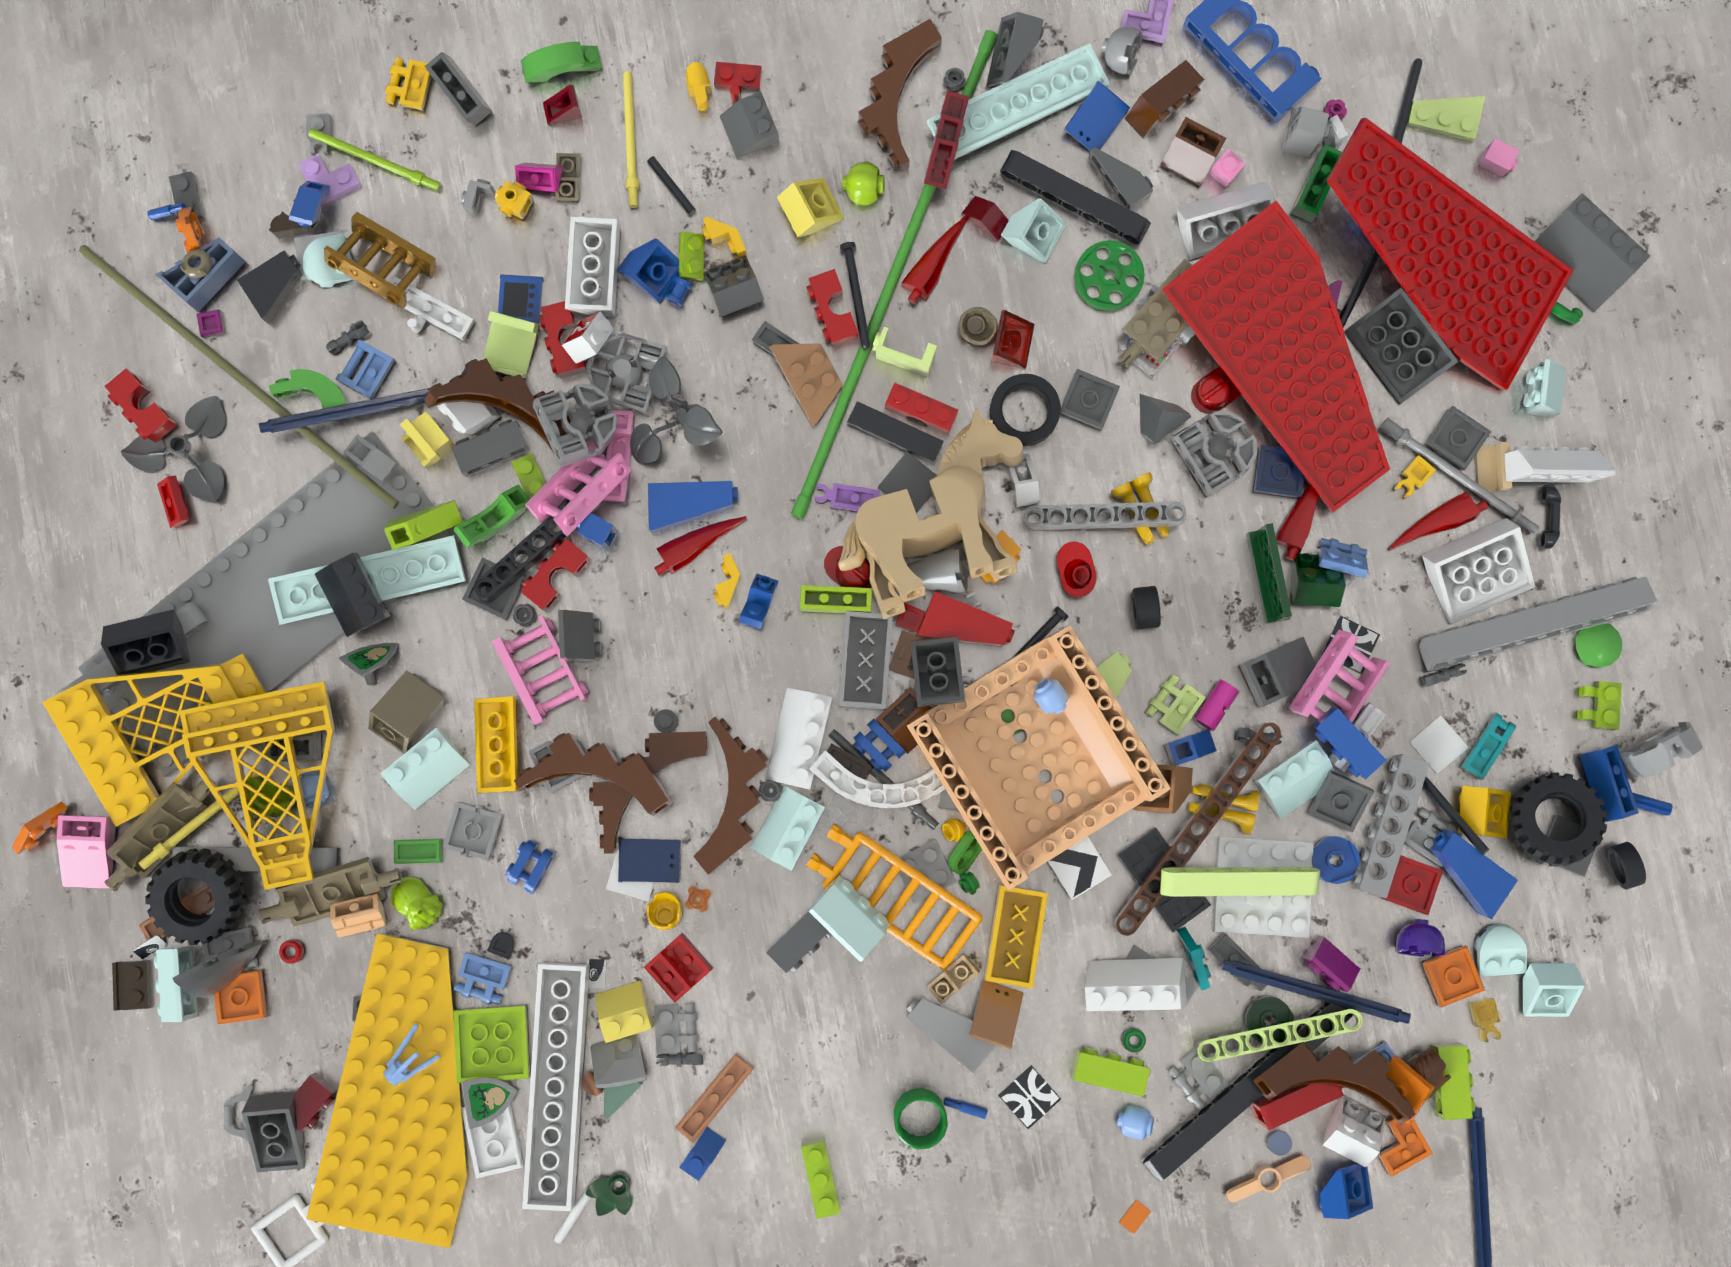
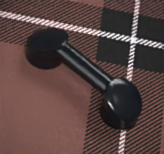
(1551, 495)

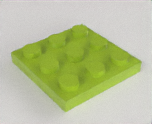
(491, 1043)

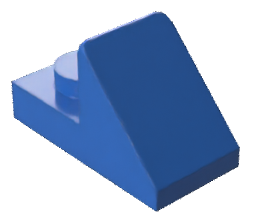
(702, 1153)

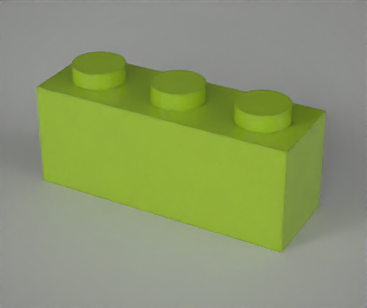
(835, 599)
(1111, 1071)
(1454, 1097)
(820, 1178)

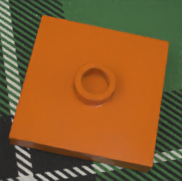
(1453, 976)
(242, 999)
(1409, 1084)

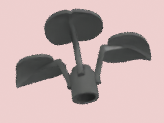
(699, 427)
(203, 480)

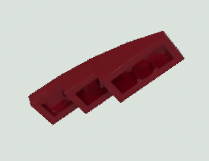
(946, 139)

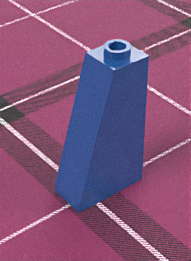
(687, 501)
(1475, 874)

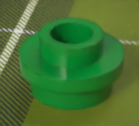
(969, 883)
(1133, 1047)

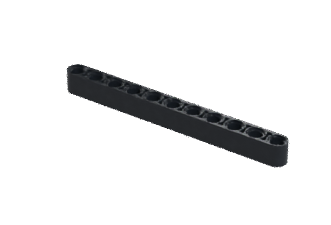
(1226, 1105)

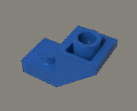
(308, 203)
(758, 601)

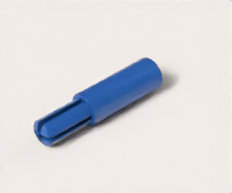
(165, 211)
(967, 1108)

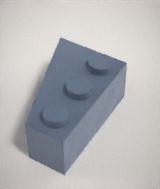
(200, 290)

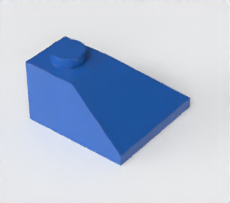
(651, 269)
(1347, 1193)

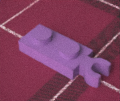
(846, 496)

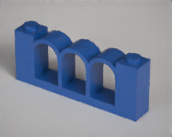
(1289, 93)

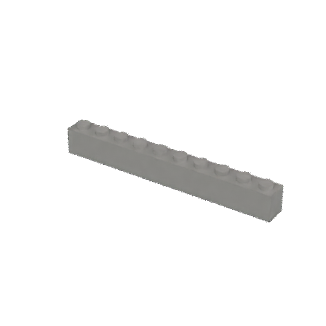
(1537, 624)

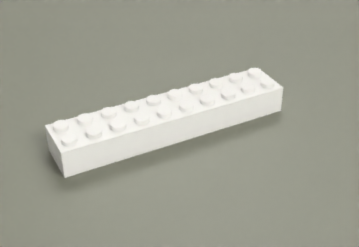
(556, 1086)

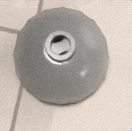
(1122, 49)

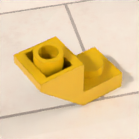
(719, 232)
(727, 589)

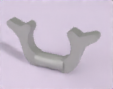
(229, 1125)

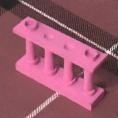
(567, 480)
(516, 669)
(1324, 672)

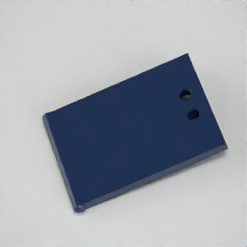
(649, 860)

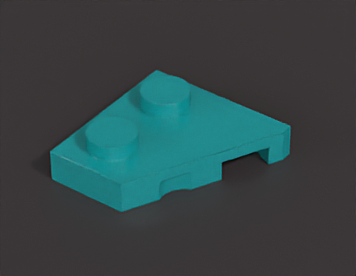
(1194, 955)

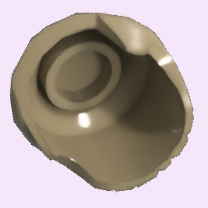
(978, 326)

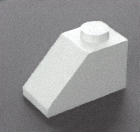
(1024, 483)

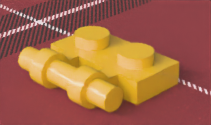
(415, 84)

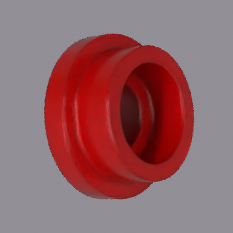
(284, 954)

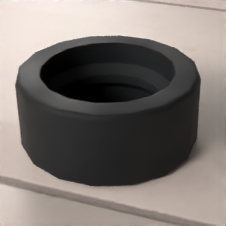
(1626, 865)

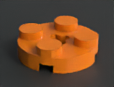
(191, 228)

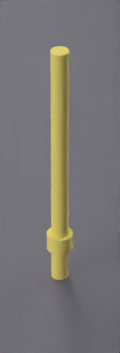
(631, 181)
(162, 849)

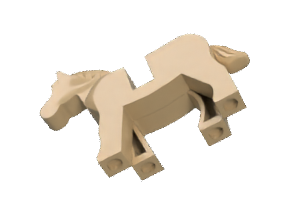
(889, 528)

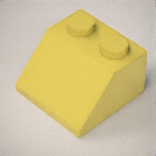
(809, 206)
(623, 1011)

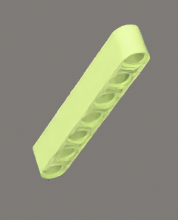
(1239, 881)
(1289, 1029)

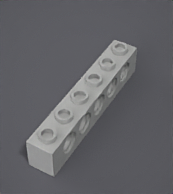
(1402, 817)

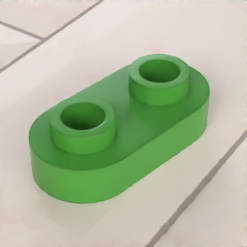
(964, 854)

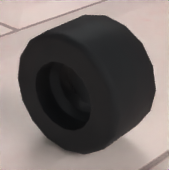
(1146, 607)

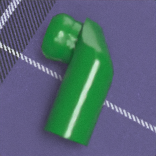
(1564, 313)

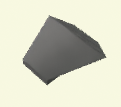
(1159, 417)

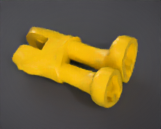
(1141, 486)
(1248, 802)

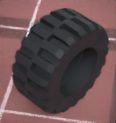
(1579, 797)
(179, 921)

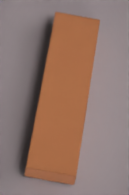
(197, 902)
(714, 1097)

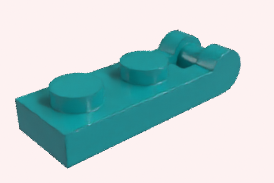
(1488, 746)

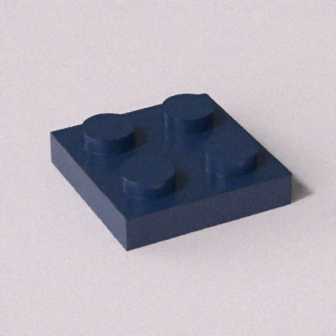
(1277, 473)

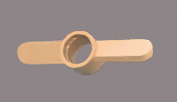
(1281, 1172)

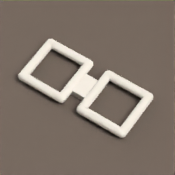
(315, 1226)

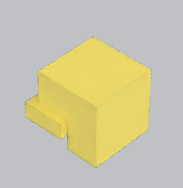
(426, 439)

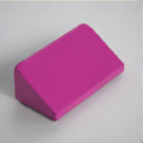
(539, 176)

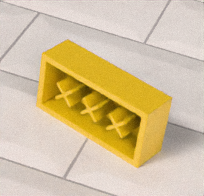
(1015, 936)

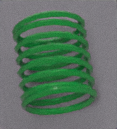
(925, 1141)

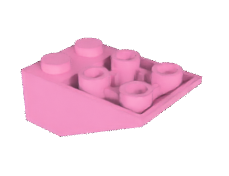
(83, 849)

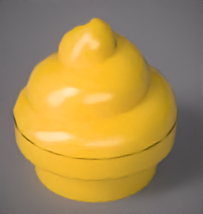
(953, 829)

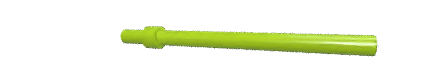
(416, 177)

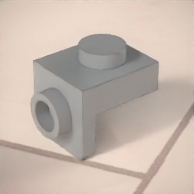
(471, 197)

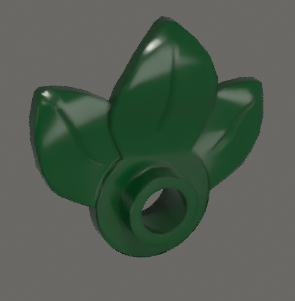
(610, 1197)

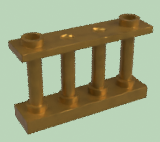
(382, 240)

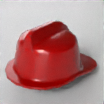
(1213, 392)
(1076, 569)
(854, 578)

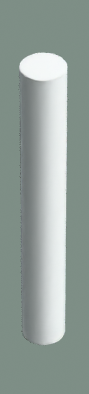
(573, 1216)

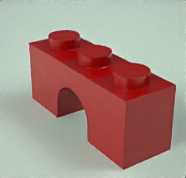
(557, 321)
(838, 328)
(127, 392)
(919, 406)
(539, 587)

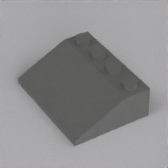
(1594, 249)
(1401, 345)

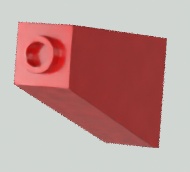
(953, 618)
(1294, 1103)

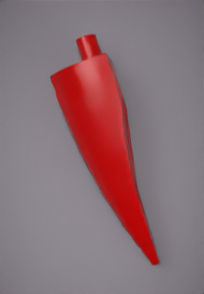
(928, 269)
(1445, 517)
(1298, 523)
(687, 547)

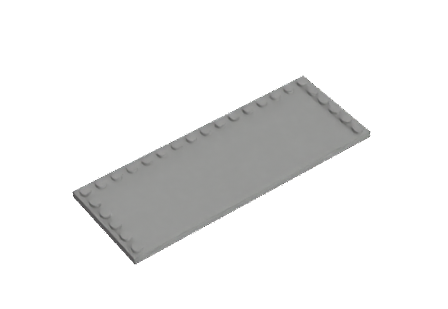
(307, 531)

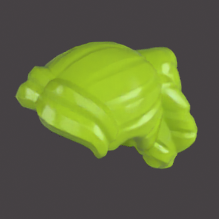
(269, 790)
(416, 903)

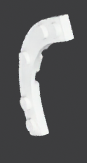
(871, 793)

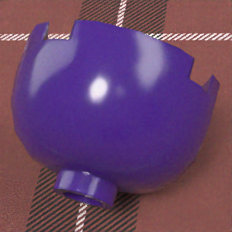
(1420, 940)

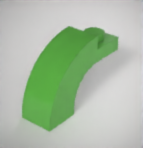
(558, 59)
(310, 382)
(493, 518)

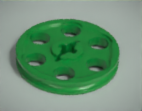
(1108, 286)

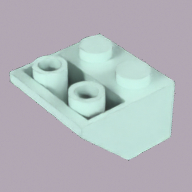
(1545, 389)

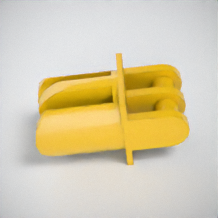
(698, 84)

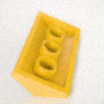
(496, 744)

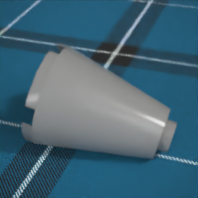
(943, 571)

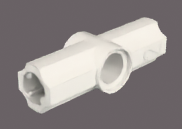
(1366, 723)

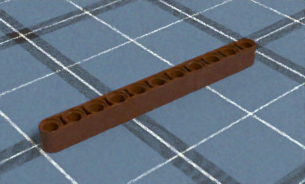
(1208, 822)

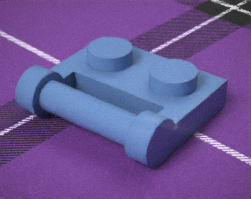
(370, 374)

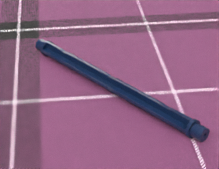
(344, 411)
(1316, 991)
(1481, 1188)

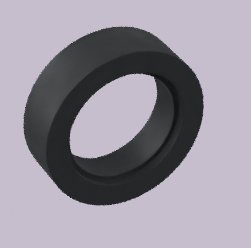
(1035, 383)

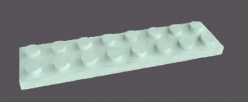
(1027, 98)
(392, 572)

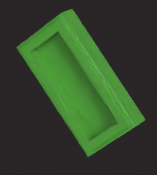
(418, 851)

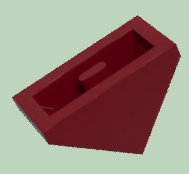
(562, 106)
(986, 217)

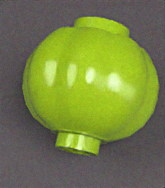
(864, 183)

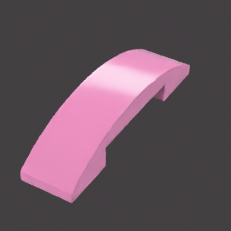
(621, 445)

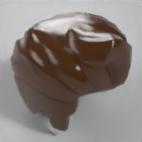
(1430, 1067)

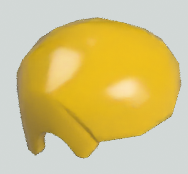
(664, 911)

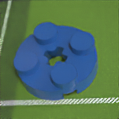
(1346, 866)

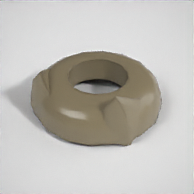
(202, 269)

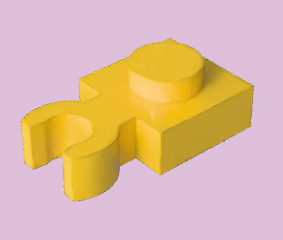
(1416, 474)

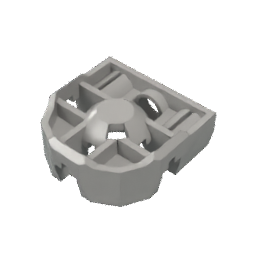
(627, 377)
(1219, 441)
(572, 446)
(1658, 751)

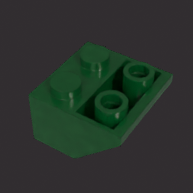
(1315, 584)

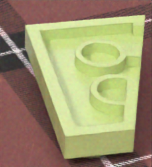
(1448, 116)

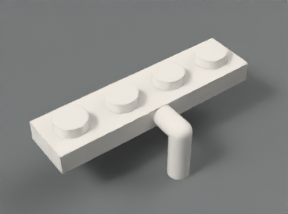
(435, 312)

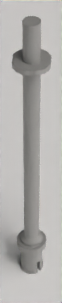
(1403, 437)

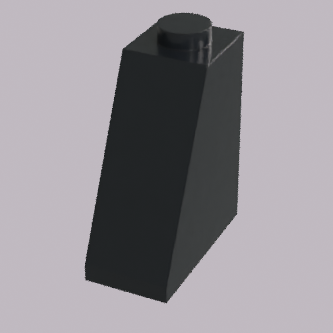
(271, 284)

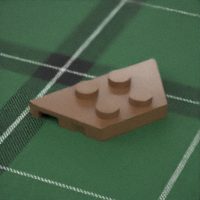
(809, 376)

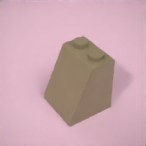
(405, 711)

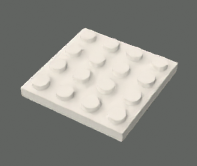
(1263, 914)

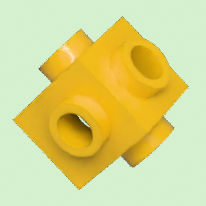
(513, 199)

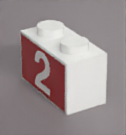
(588, 337)

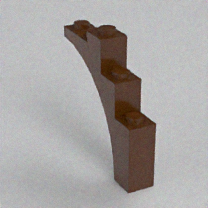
(902, 57)
(481, 385)
(663, 751)
(570, 759)
(742, 767)
(1336, 1068)

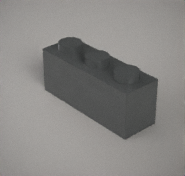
(458, 88)
(490, 447)
(797, 942)

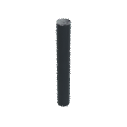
(671, 185)

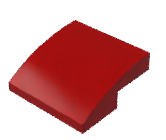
(678, 967)

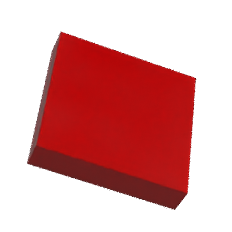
(1414, 885)

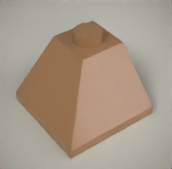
(1180, 782)

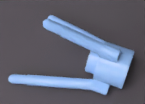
(398, 1070)

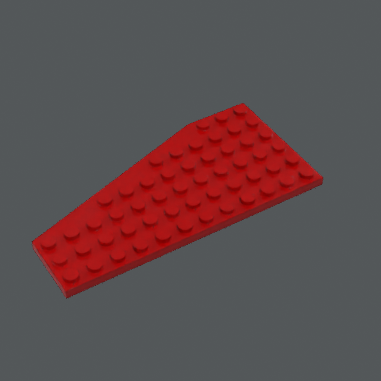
(1455, 257)
(1280, 341)

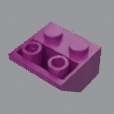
(1331, 963)

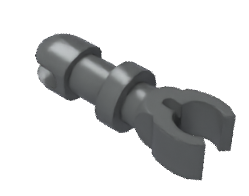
(357, 331)
(1443, 675)
(1244, 734)
(680, 1059)

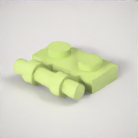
(1180, 710)

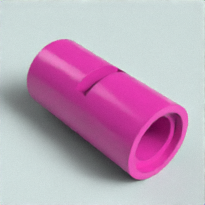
(1215, 705)

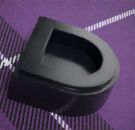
(502, 945)

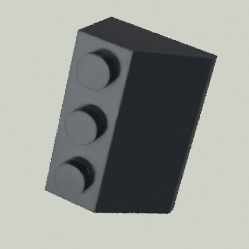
(351, 594)
(145, 643)

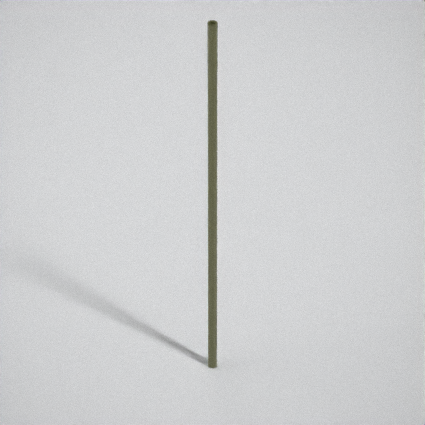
(236, 374)

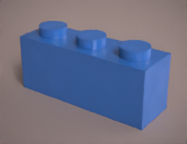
(1348, 743)
(1609, 778)

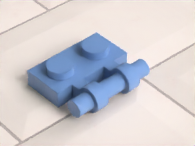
(1343, 557)
(483, 971)

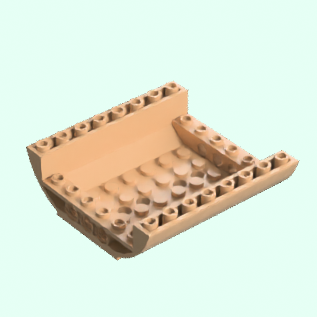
(995, 780)

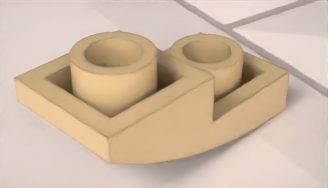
(953, 978)

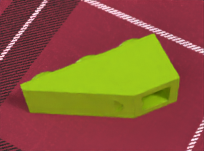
(422, 524)

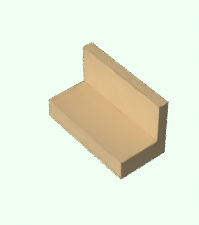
(1491, 467)

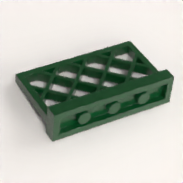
(1269, 574)

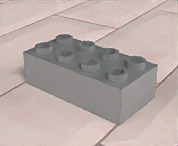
(865, 660)

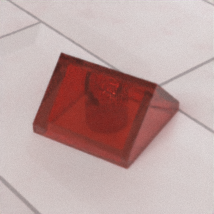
(1012, 340)

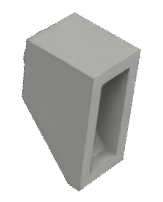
(369, 457)

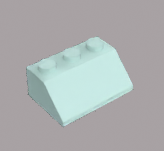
(425, 768)
(1295, 779)
(787, 828)
(849, 917)
(174, 1003)

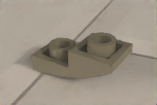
(570, 178)

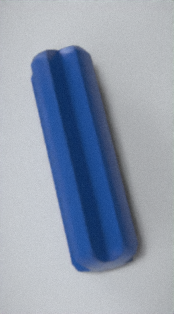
(1652, 804)

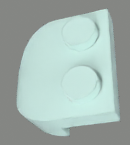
(316, 268)
(1500, 952)

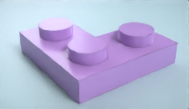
(1153, 23)
(340, 180)

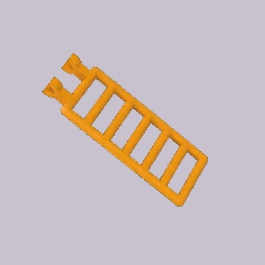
(831, 873)

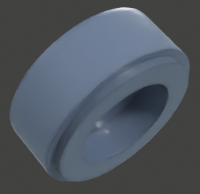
(1279, 1142)

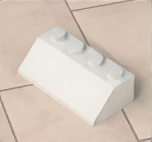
(1216, 218)
(592, 265)
(1556, 465)
(798, 737)
(1135, 984)

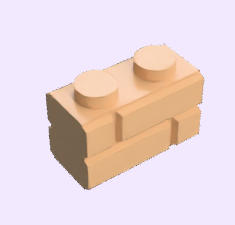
(357, 915)

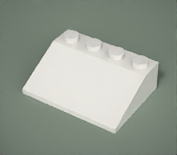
(1479, 570)

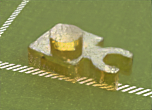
(1485, 1015)

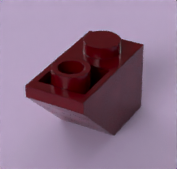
(311, 1099)

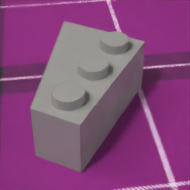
(1305, 131)

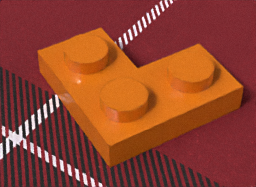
(32, 830)
(1409, 1149)

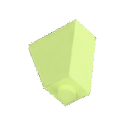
(1115, 672)

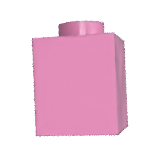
(1499, 158)
(1227, 168)

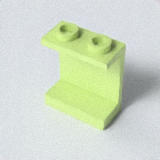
(510, 344)
(903, 360)

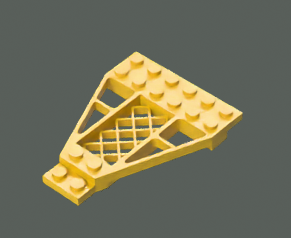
(257, 721)
(100, 741)

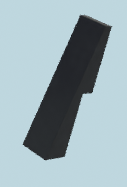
(895, 432)

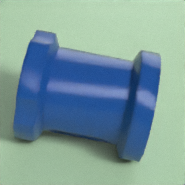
(678, 291)

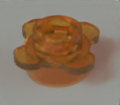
(692, 903)

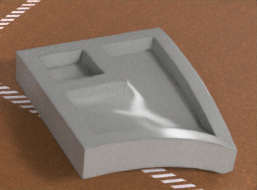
(617, 1062)

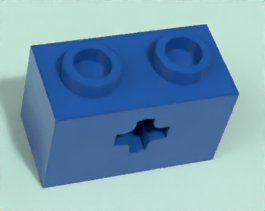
(597, 531)

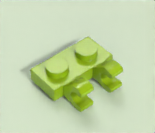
(1606, 705)

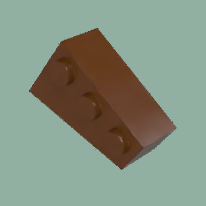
(1164, 98)

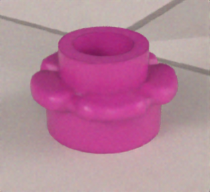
(1339, 104)

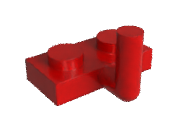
(737, 77)

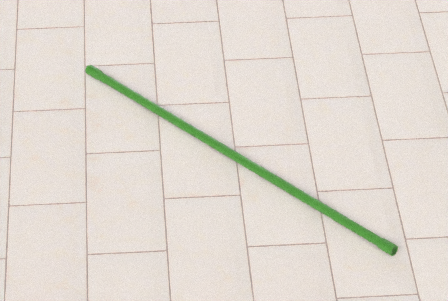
(804, 498)

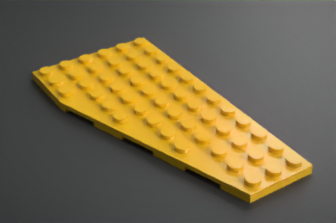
(397, 1150)

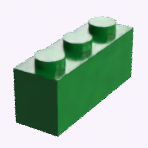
(1316, 187)

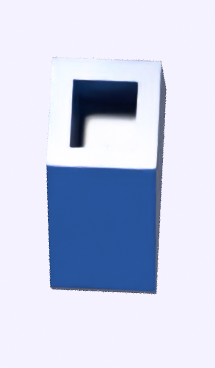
(1190, 747)

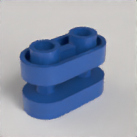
(864, 744)
(517, 871)

